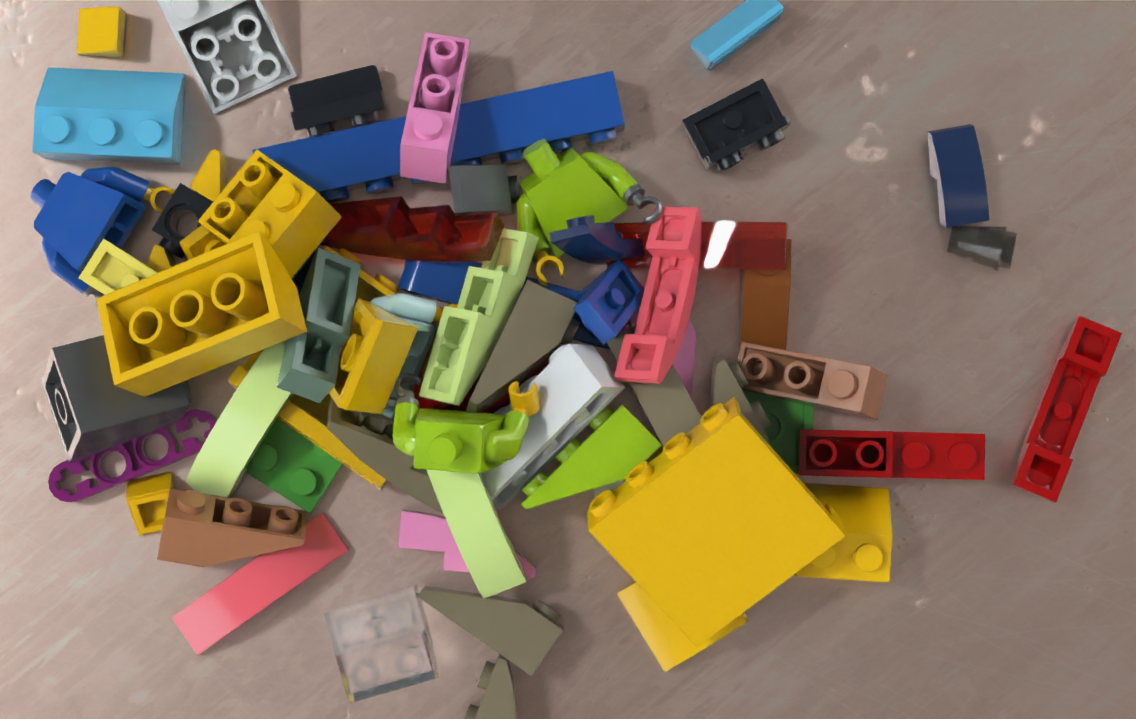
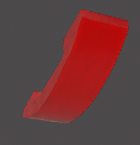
(1063, 407)

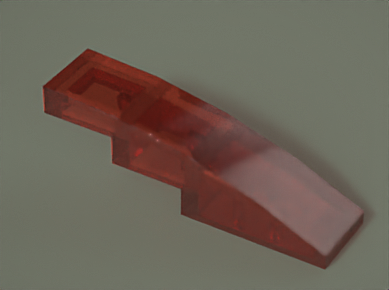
(420, 234)
(725, 245)

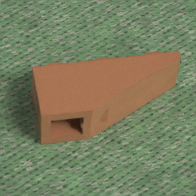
(813, 380)
(219, 529)

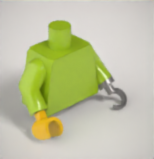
(569, 189)
(460, 438)

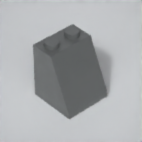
(94, 412)

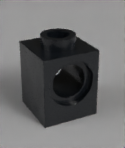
(182, 201)

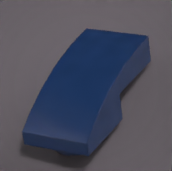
(959, 175)
(596, 242)

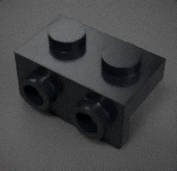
(335, 98)
(736, 125)

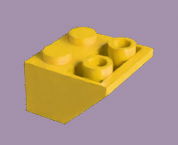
(277, 204)

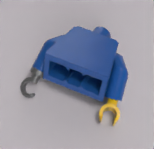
(84, 212)

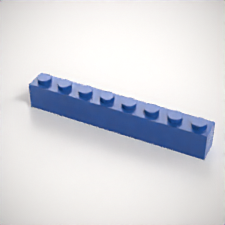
(484, 132)

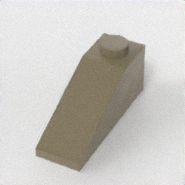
(532, 333)
(505, 624)

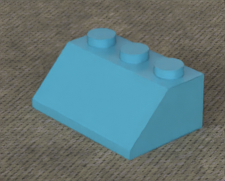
(110, 116)

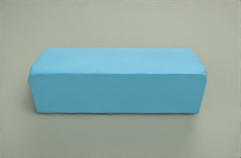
(735, 30)

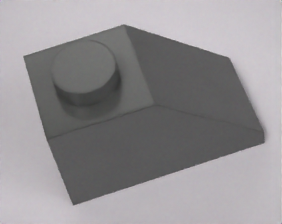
(483, 190)

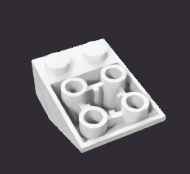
(229, 47)

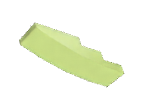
(473, 328)

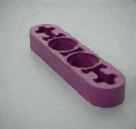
(136, 460)

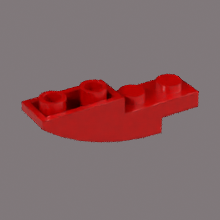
(892, 454)

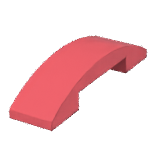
(666, 299)
(258, 585)

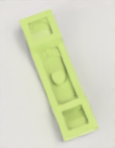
(241, 427)
(477, 531)

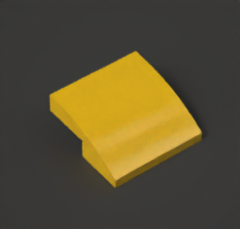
(661, 633)

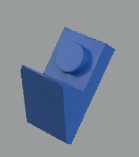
(608, 302)

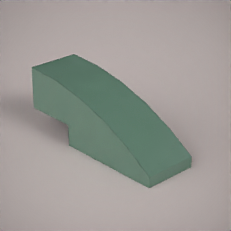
(327, 305)

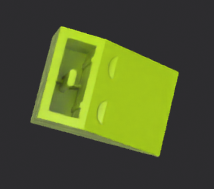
(602, 459)

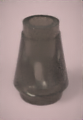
(983, 245)

